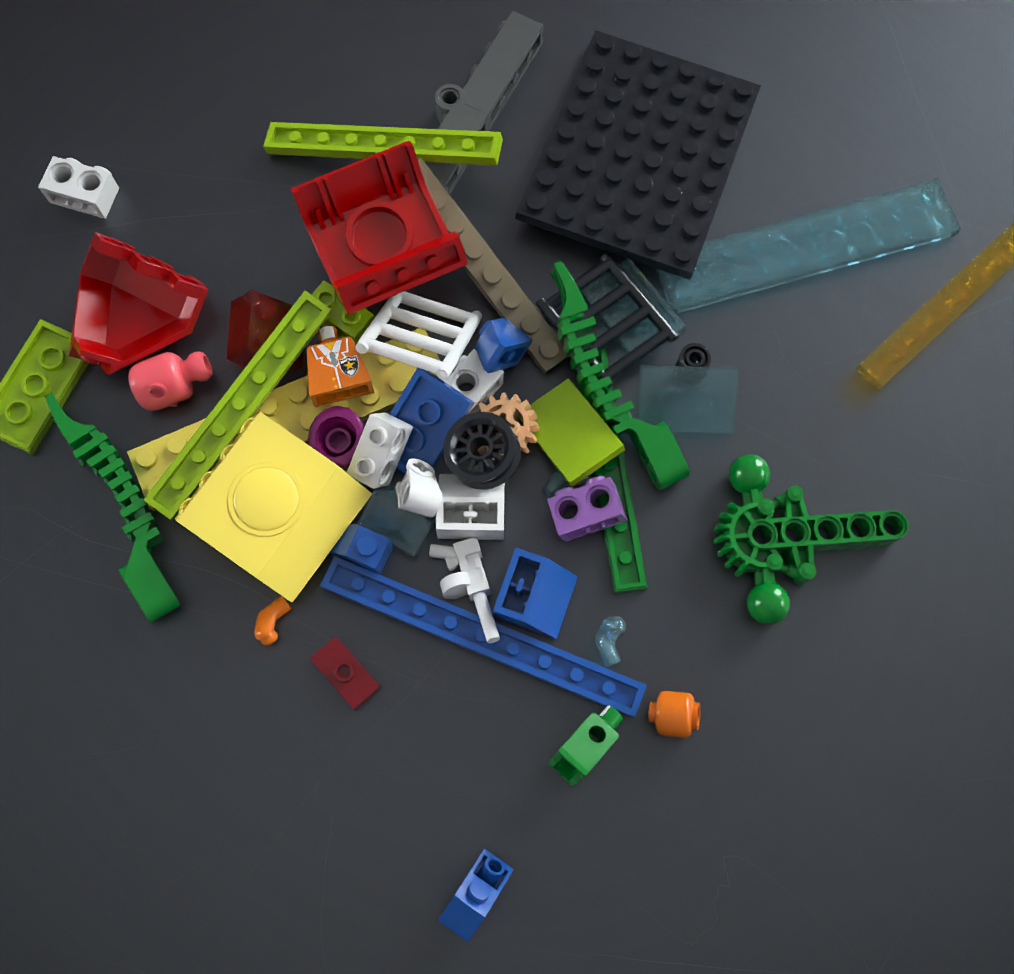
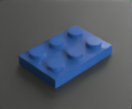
(431, 410)

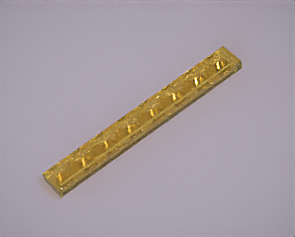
(939, 311)

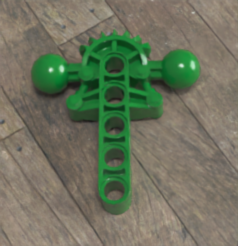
(768, 600)

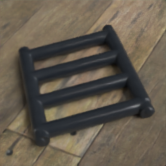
(626, 287)

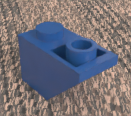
(476, 895)

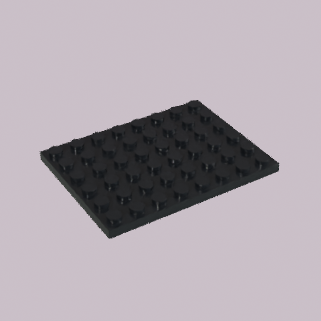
(639, 154)

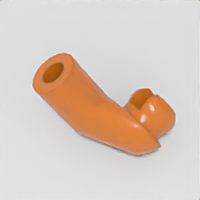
(266, 621)

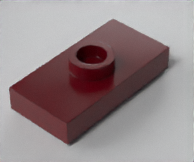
(345, 673)

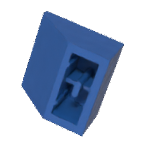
(534, 594)

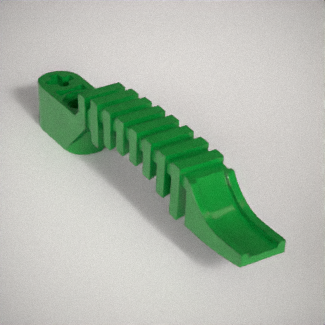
(653, 442)
(141, 572)

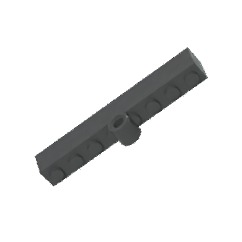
(488, 86)

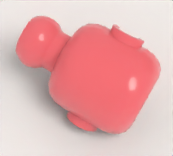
(167, 379)

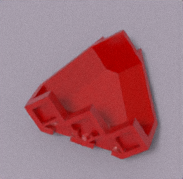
(130, 305)

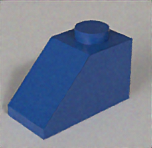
(501, 345)
(363, 548)

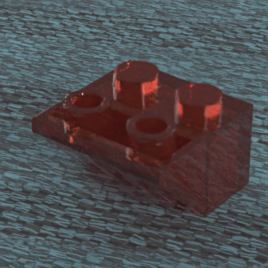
(251, 323)

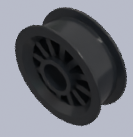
(457, 438)

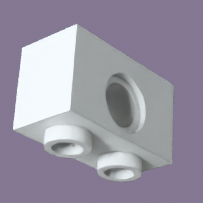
(471, 371)

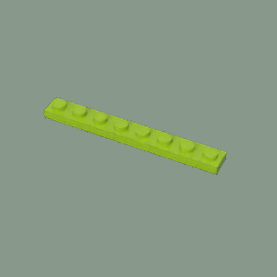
(365, 141)
(238, 404)

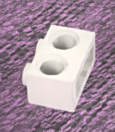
(78, 190)
(379, 450)

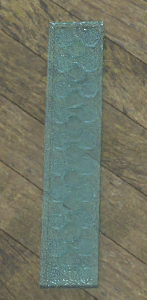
(813, 244)

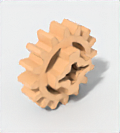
(509, 411)

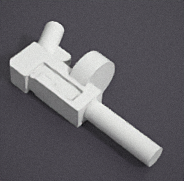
(469, 581)

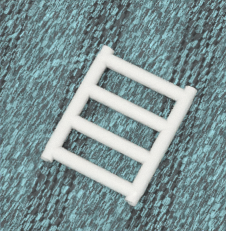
(391, 311)

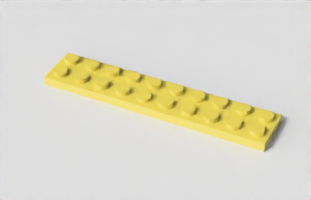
(291, 409)

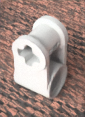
(419, 489)

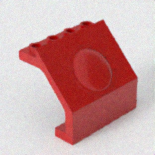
(377, 228)

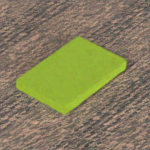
(573, 433)

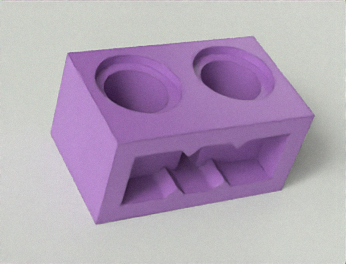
(588, 517)

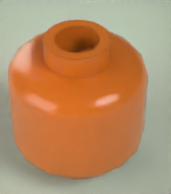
(675, 714)

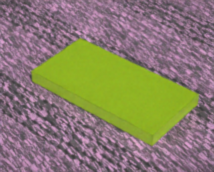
(36, 372)

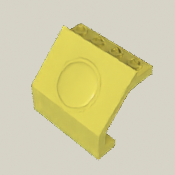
(273, 505)

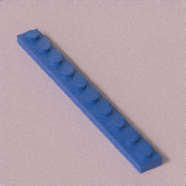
(465, 630)

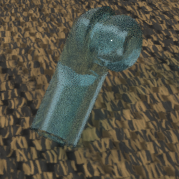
(606, 639)

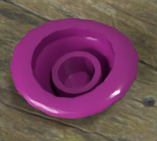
(336, 434)

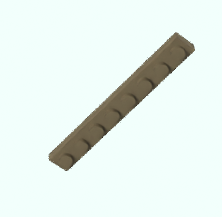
(495, 280)

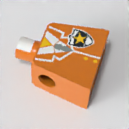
(336, 369)

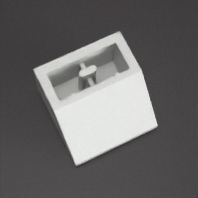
(469, 511)

